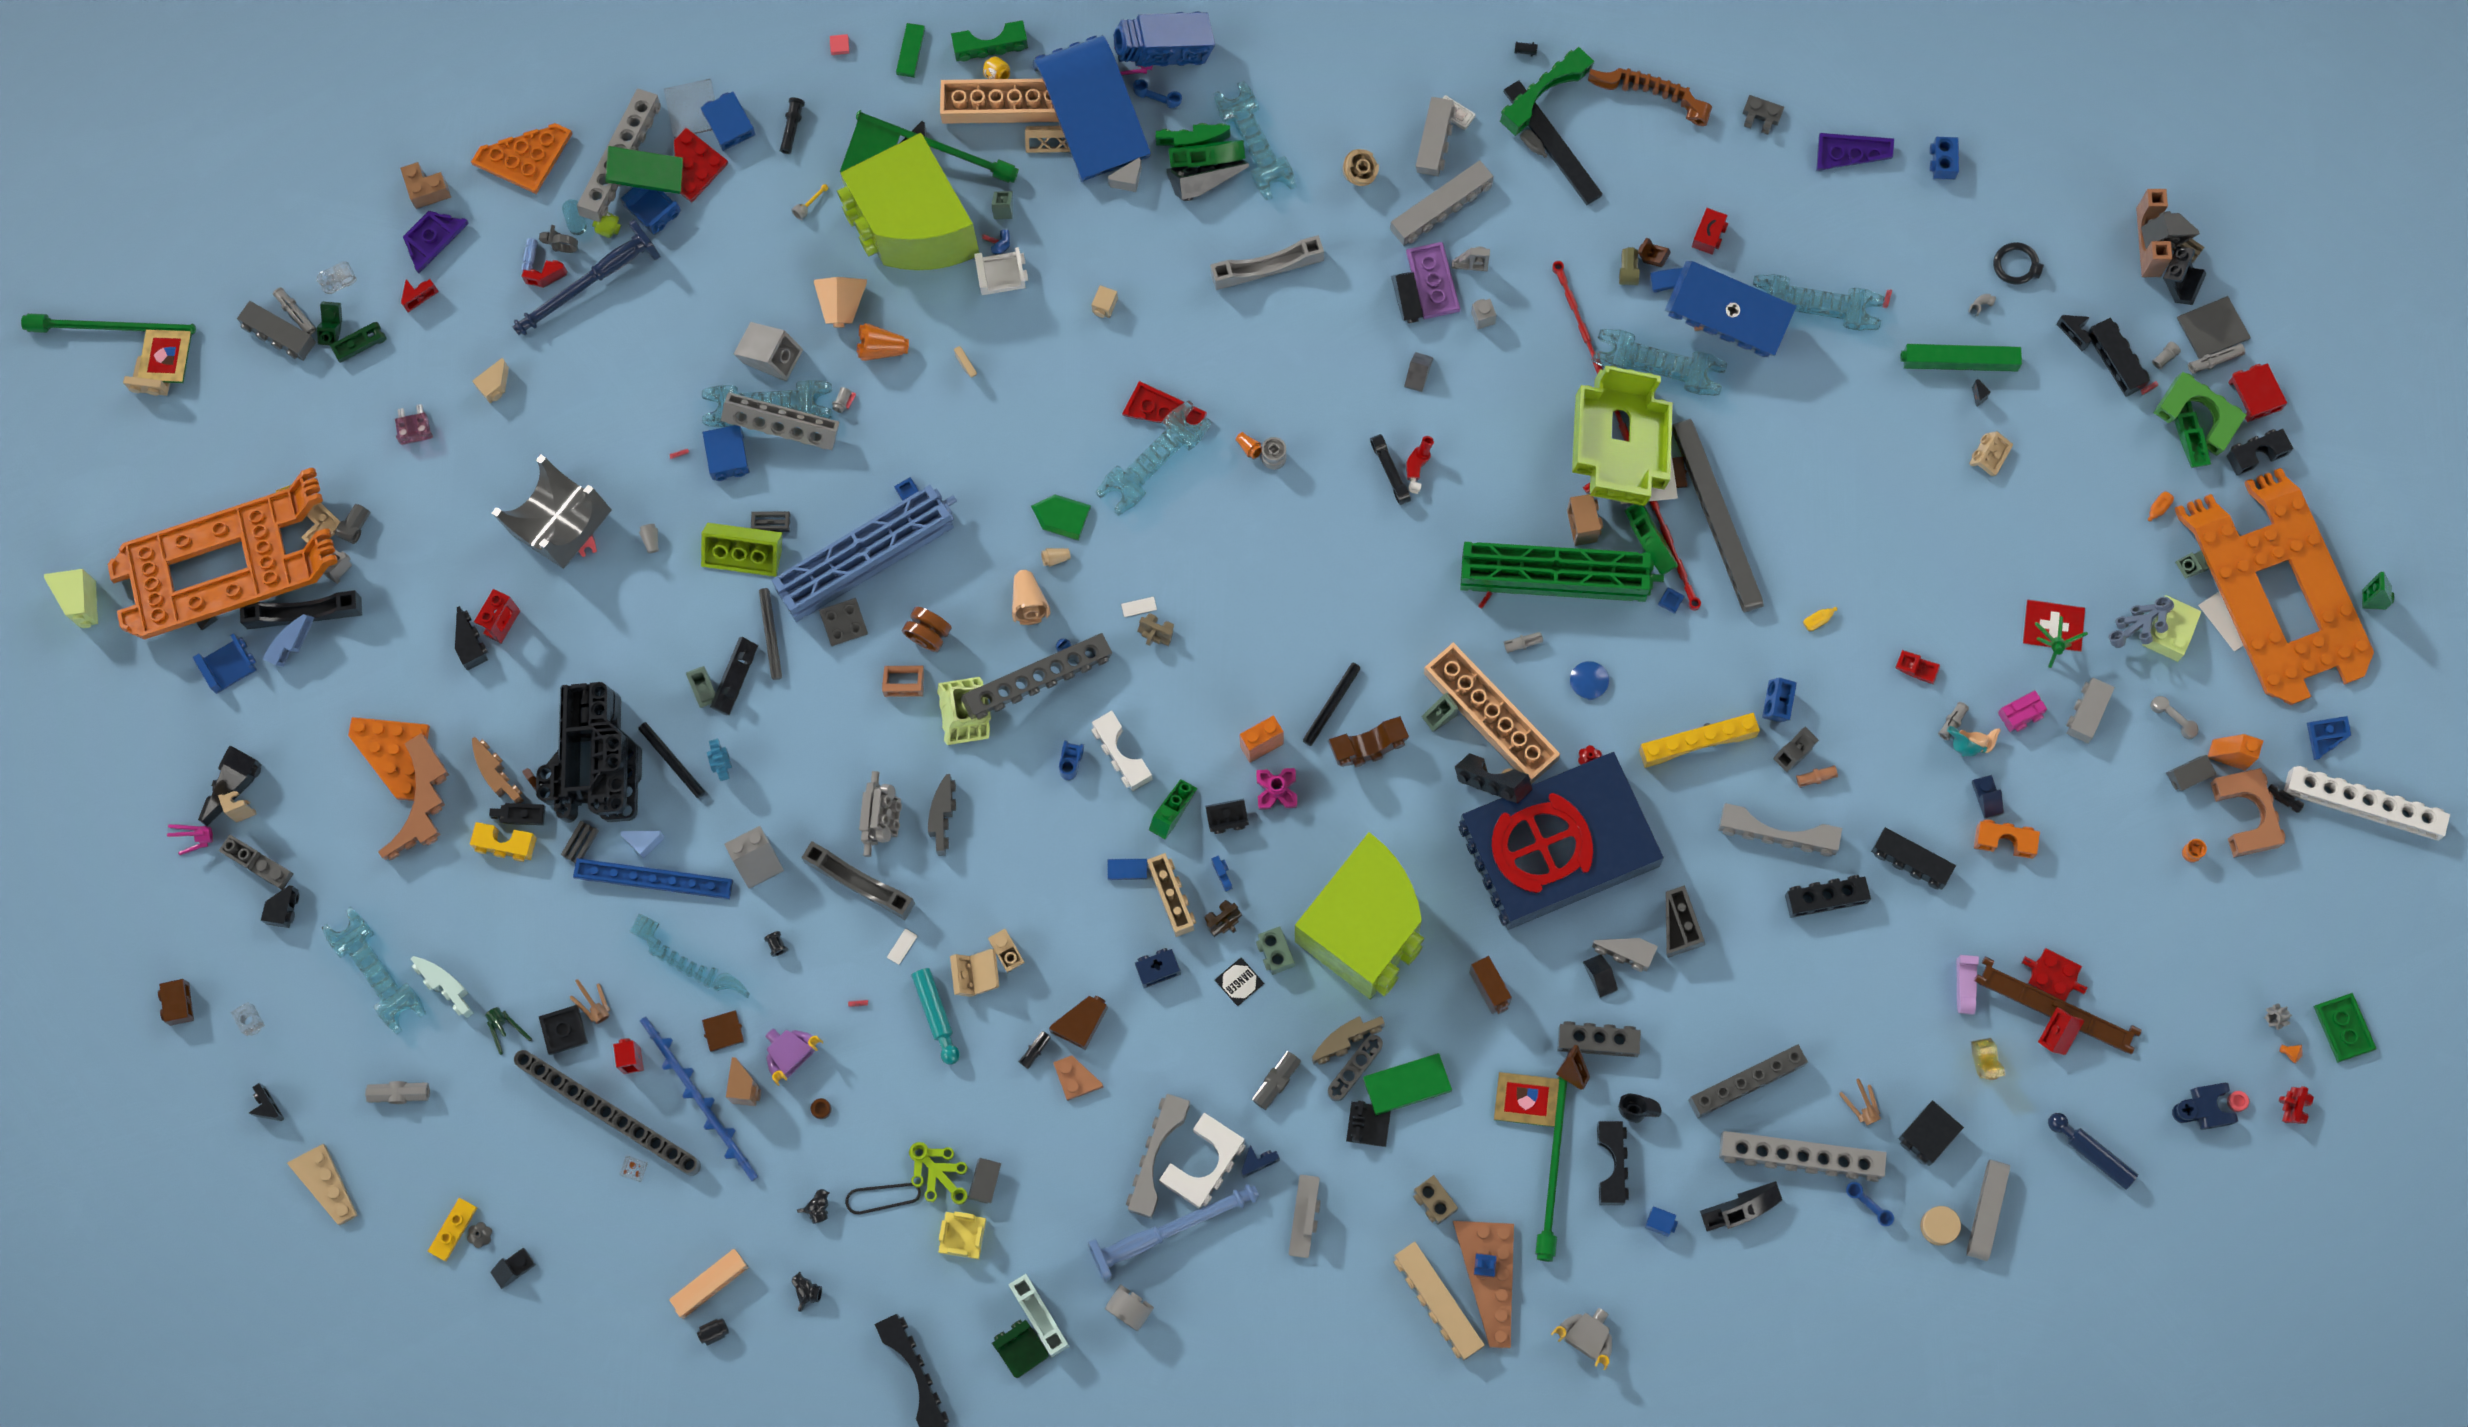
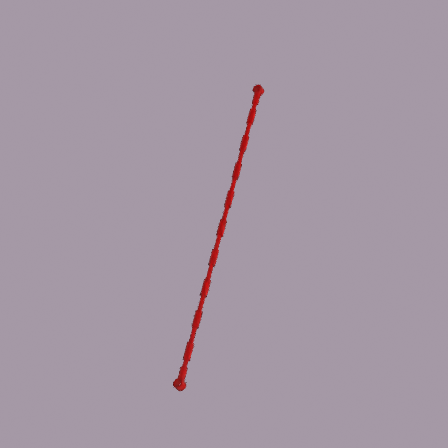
(1625, 433)

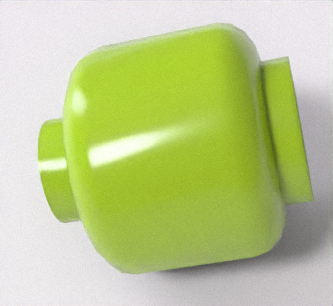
(607, 226)

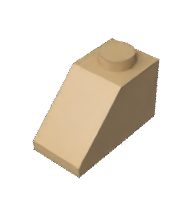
(493, 381)

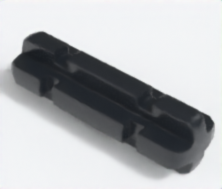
(2285, 798)

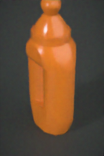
(2160, 505)

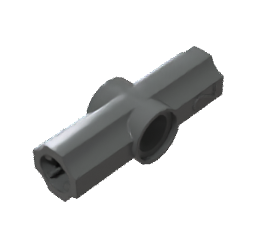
(1276, 1080)

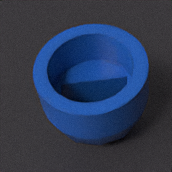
(1060, 642)

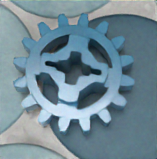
(719, 759)

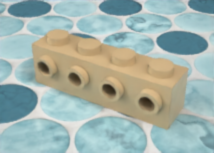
(1170, 894)

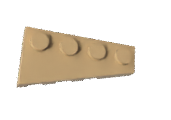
(324, 1182)

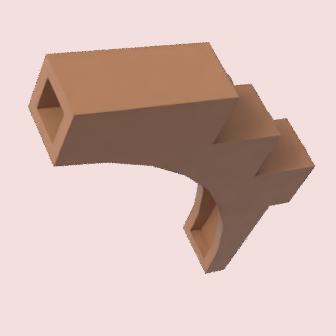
(419, 826)

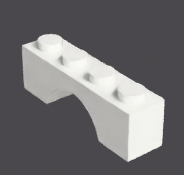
(1133, 770)

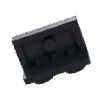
(1227, 816)

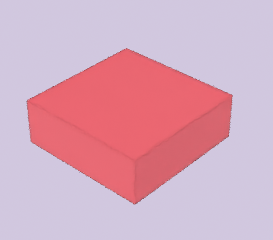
(839, 44)

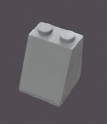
(768, 350)
(754, 857)

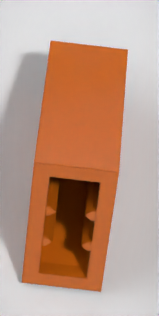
(2236, 750)

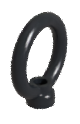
(2035, 269)

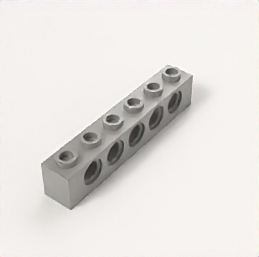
(772, 414)

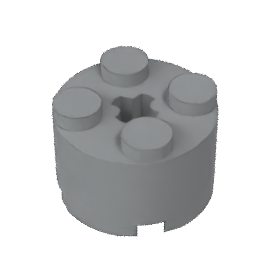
(1129, 1308)

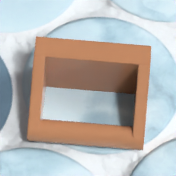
(903, 690)

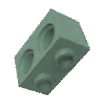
(1279, 949)

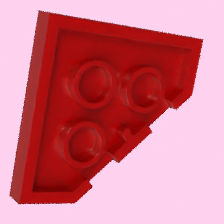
(699, 165)

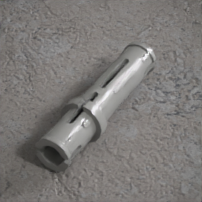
(281, 296)
(2209, 361)

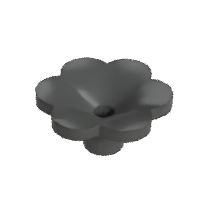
(483, 1237)

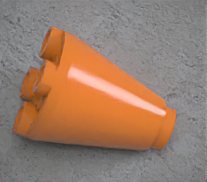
(880, 343)

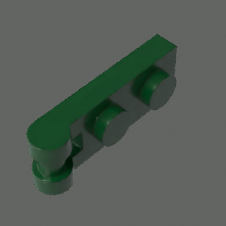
(358, 342)

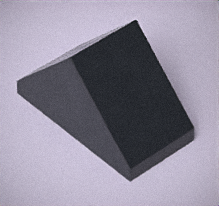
(1601, 975)

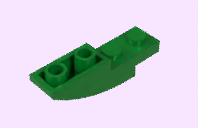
(1200, 135)
(1207, 154)
(1650, 538)

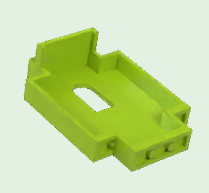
(1619, 467)

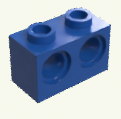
(1948, 158)
(1779, 700)

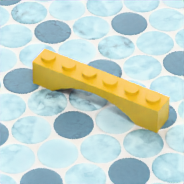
(1722, 732)

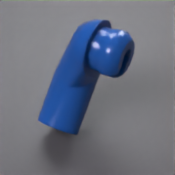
(1003, 244)

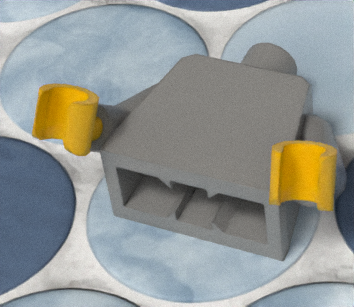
(1588, 1335)

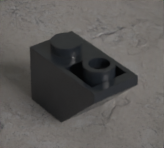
(280, 908)

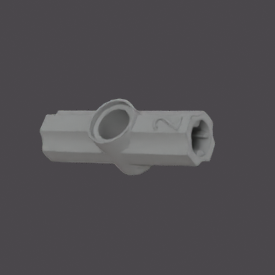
(397, 1092)

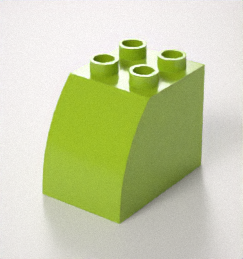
(907, 209)
(1364, 920)

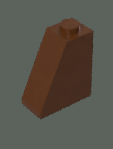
(1080, 1022)

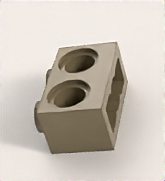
(1440, 1197)

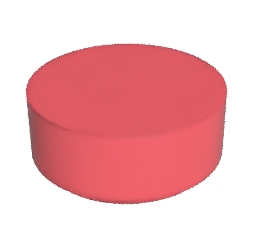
(2238, 1101)

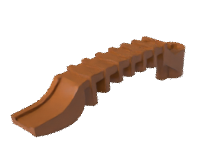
(1697, 110)

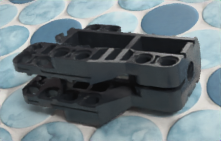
(610, 746)

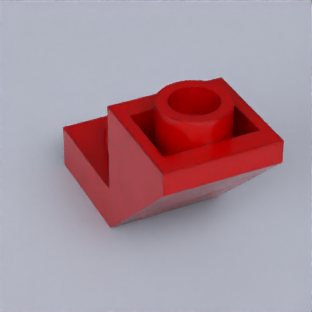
(551, 272)

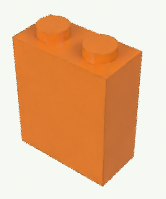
(1261, 739)

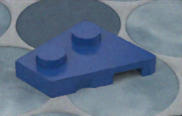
(2327, 734)

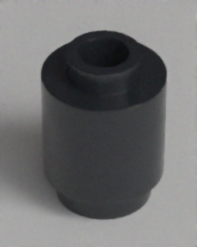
(712, 1331)

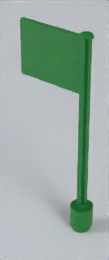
(875, 136)

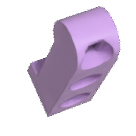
(1965, 983)

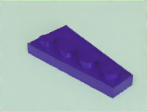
(1848, 150)

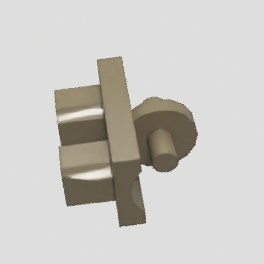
(1154, 632)

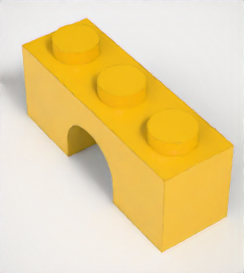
(519, 846)

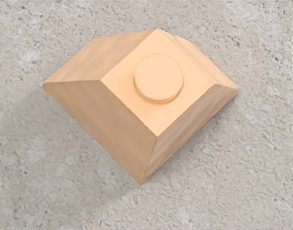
(839, 299)

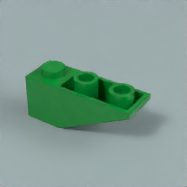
(1172, 809)

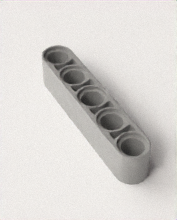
(1988, 1210)

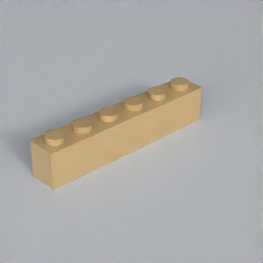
(1439, 1301)

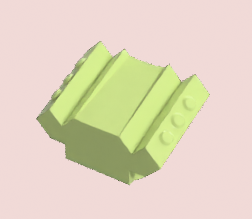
(955, 718)

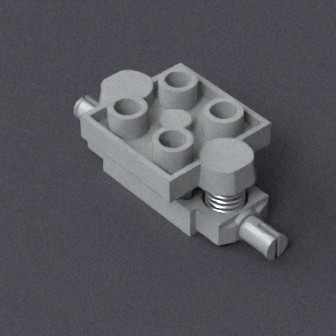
(878, 814)

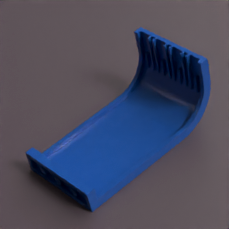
(1092, 107)

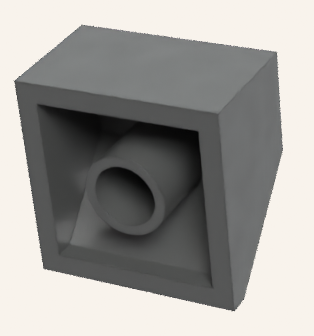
(2169, 227)

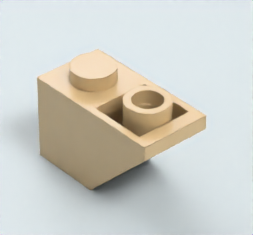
(1006, 950)

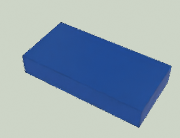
(1127, 869)

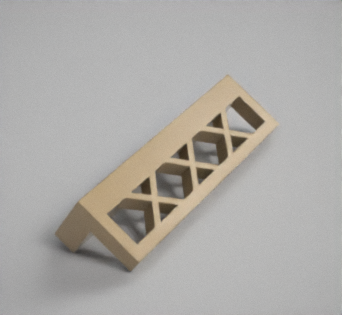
(1045, 132)

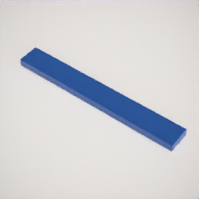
(653, 878)

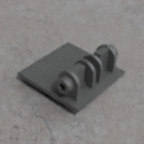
(843, 621)

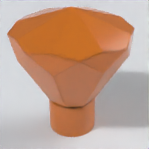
(2293, 1052)

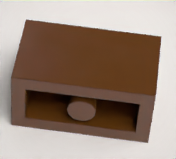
(175, 1002)

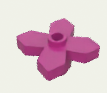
(1270, 795)

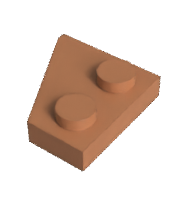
(1075, 1078)

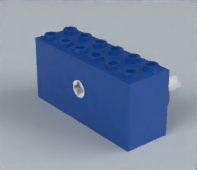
(1755, 317)

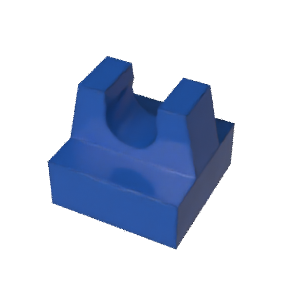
(1485, 1265)

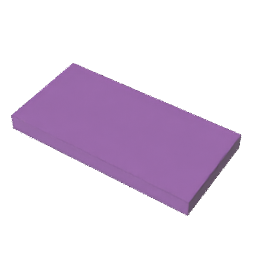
(1433, 280)

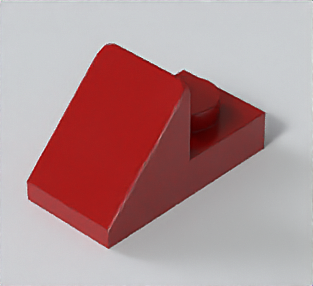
(414, 297)

